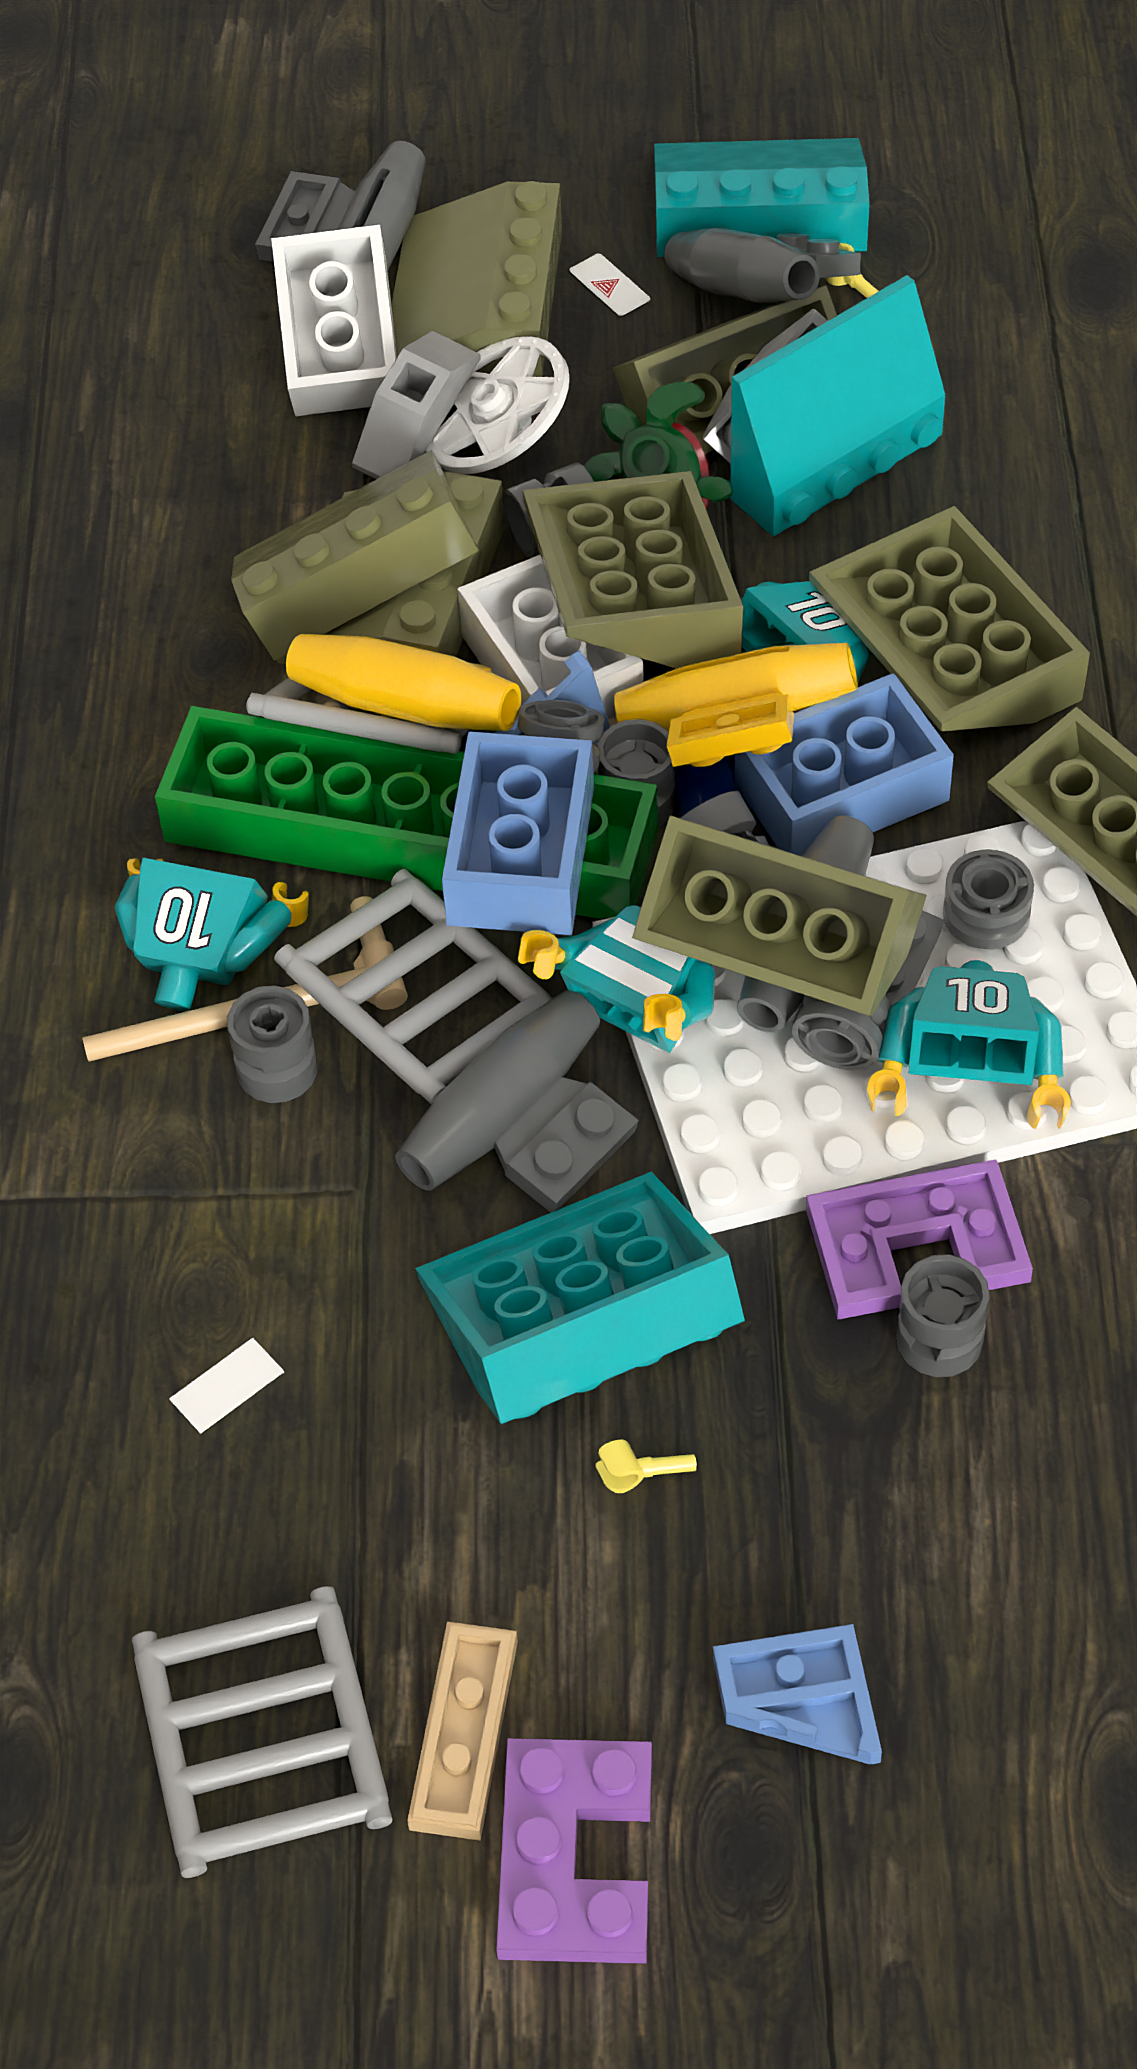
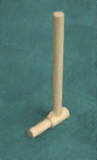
(215, 1016)

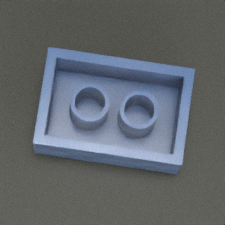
(848, 757)
(518, 833)

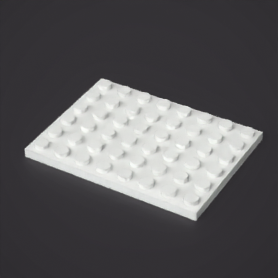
(766, 1124)

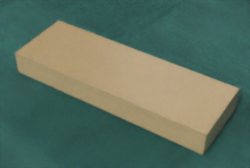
(463, 1731)

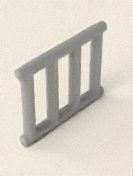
(283, 705)
(388, 1040)
(350, 1740)

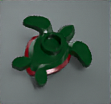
(658, 444)

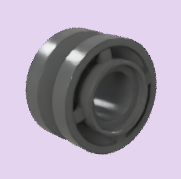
(564, 721)
(988, 899)
(839, 1034)

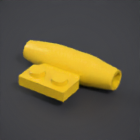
(404, 682)
(738, 699)

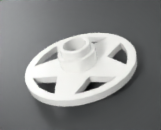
(499, 406)

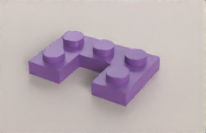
(865, 1222)
(541, 1903)

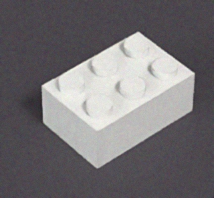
(334, 317)
(520, 635)

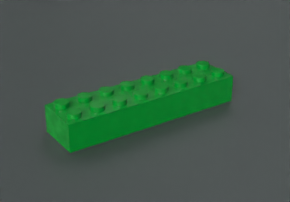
(365, 806)

